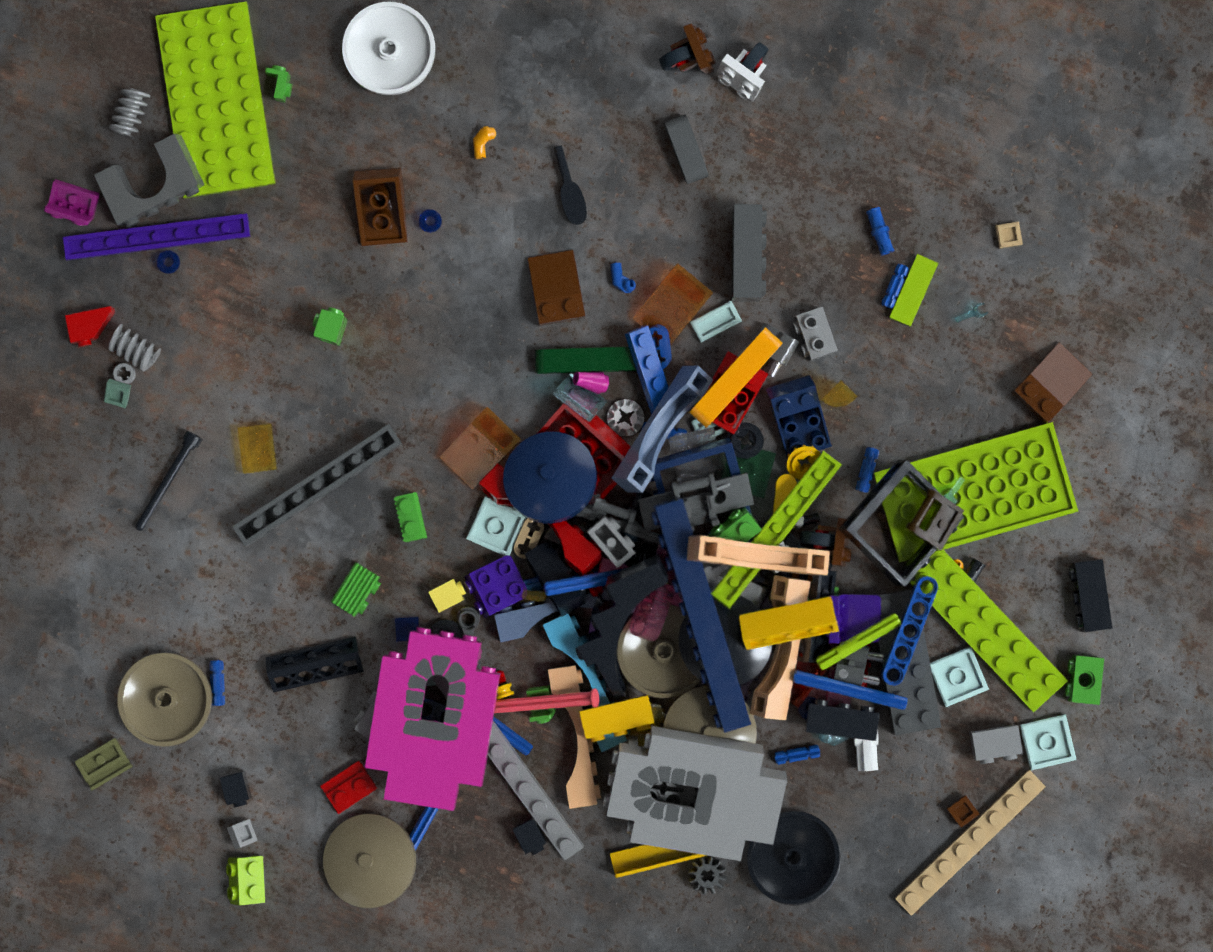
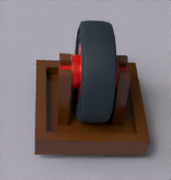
(689, 52)
(822, 539)

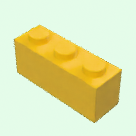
(617, 718)

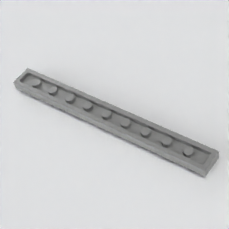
(527, 788)

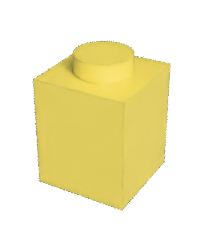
(447, 595)

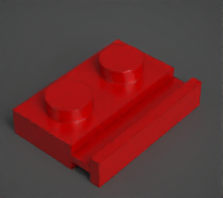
(349, 787)

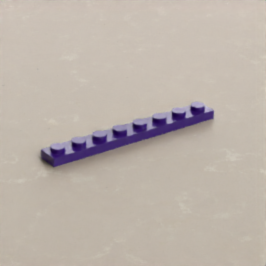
(156, 237)

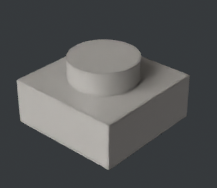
(242, 834)

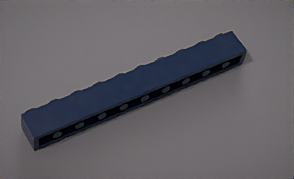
(702, 617)

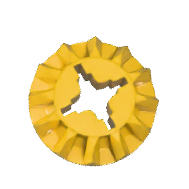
(793, 464)

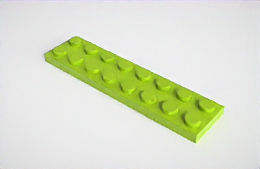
(990, 632)

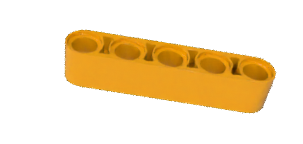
(736, 377)

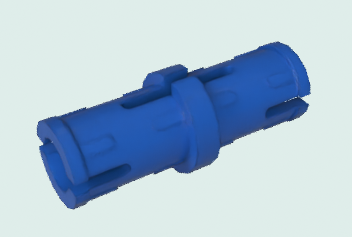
(880, 231)

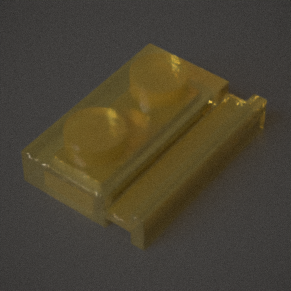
(257, 448)

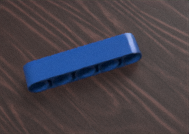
(911, 642)

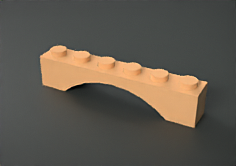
(757, 556)
(773, 693)
(580, 786)

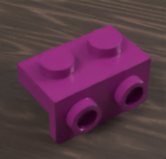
(72, 203)

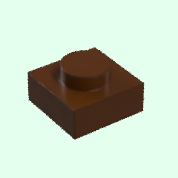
(962, 811)

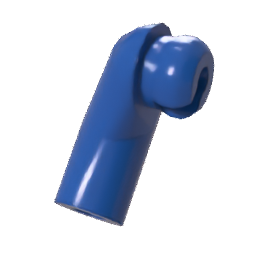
(619, 280)

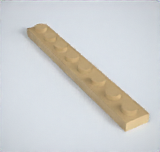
(970, 842)

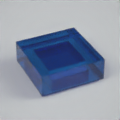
(405, 626)

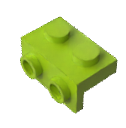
(245, 880)

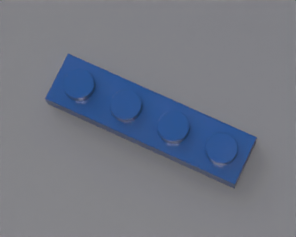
(647, 365)

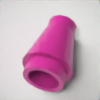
(593, 381)

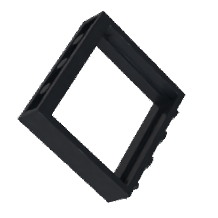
(870, 504)

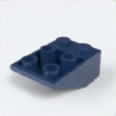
(798, 415)

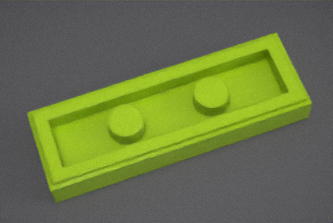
(913, 290)

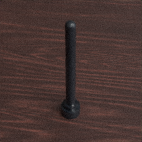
(189, 443)

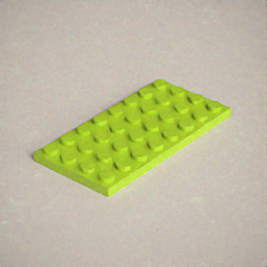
(217, 95)
(1005, 488)

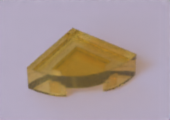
(534, 595)

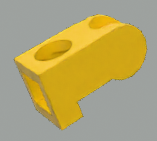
(783, 487)

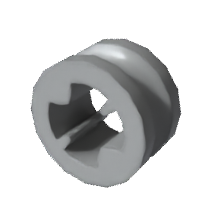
(128, 368)

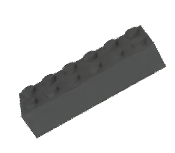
(918, 683)

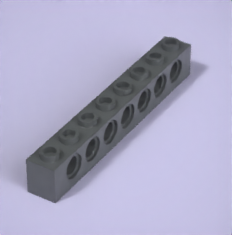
(317, 485)

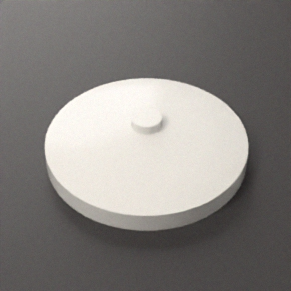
(388, 48)

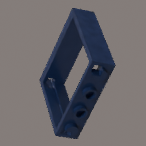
(693, 454)

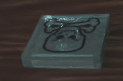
(579, 399)

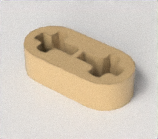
(524, 534)

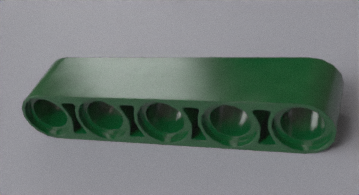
(583, 360)

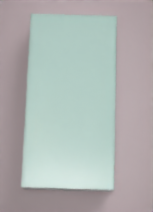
(716, 321)

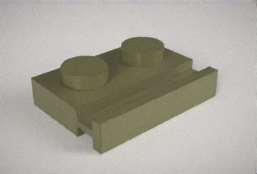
(103, 764)

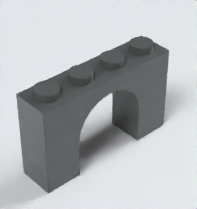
(181, 180)

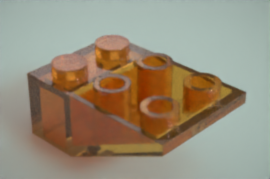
(674, 303)
(480, 447)

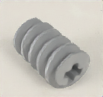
(128, 113)
(133, 349)

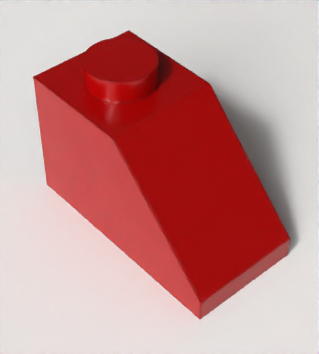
(88, 325)

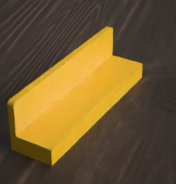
(788, 623)
(646, 858)

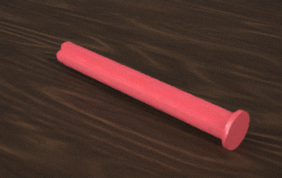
(548, 702)

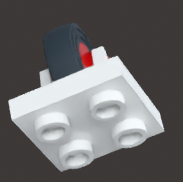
(744, 76)

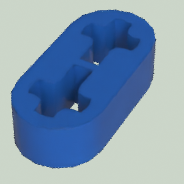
(664, 343)

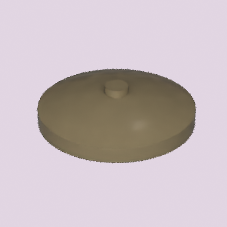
(656, 665)
(164, 699)
(695, 715)
(369, 860)

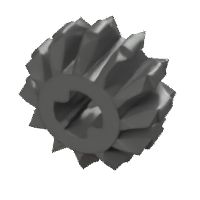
(707, 883)

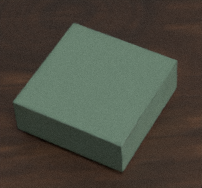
(117, 393)

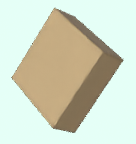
(1008, 235)

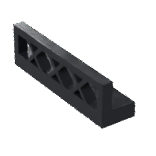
(821, 587)
(313, 660)

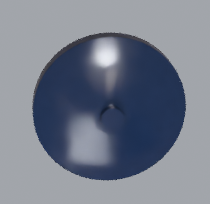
(550, 477)

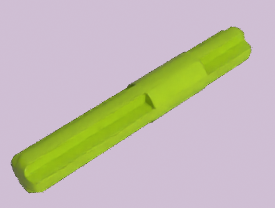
(858, 641)

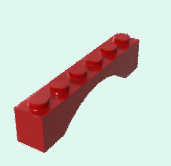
(578, 551)

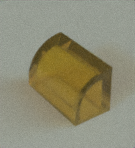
(838, 397)

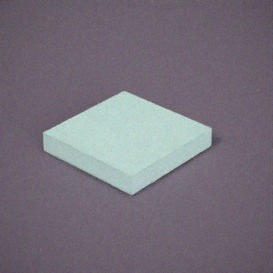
(496, 527)
(958, 676)
(1048, 742)

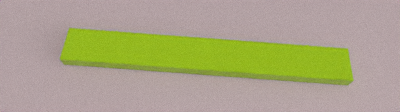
(779, 525)

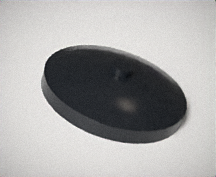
(745, 662)
(800, 861)

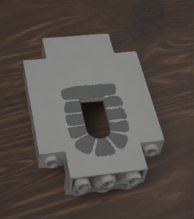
(733, 799)

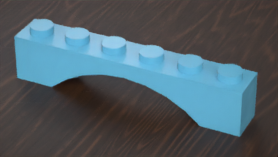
(564, 636)

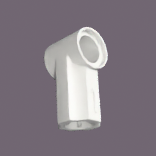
(866, 754)

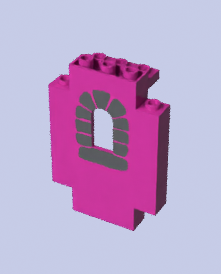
(429, 756)

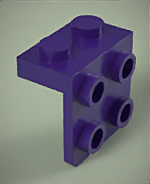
(495, 586)
(854, 615)

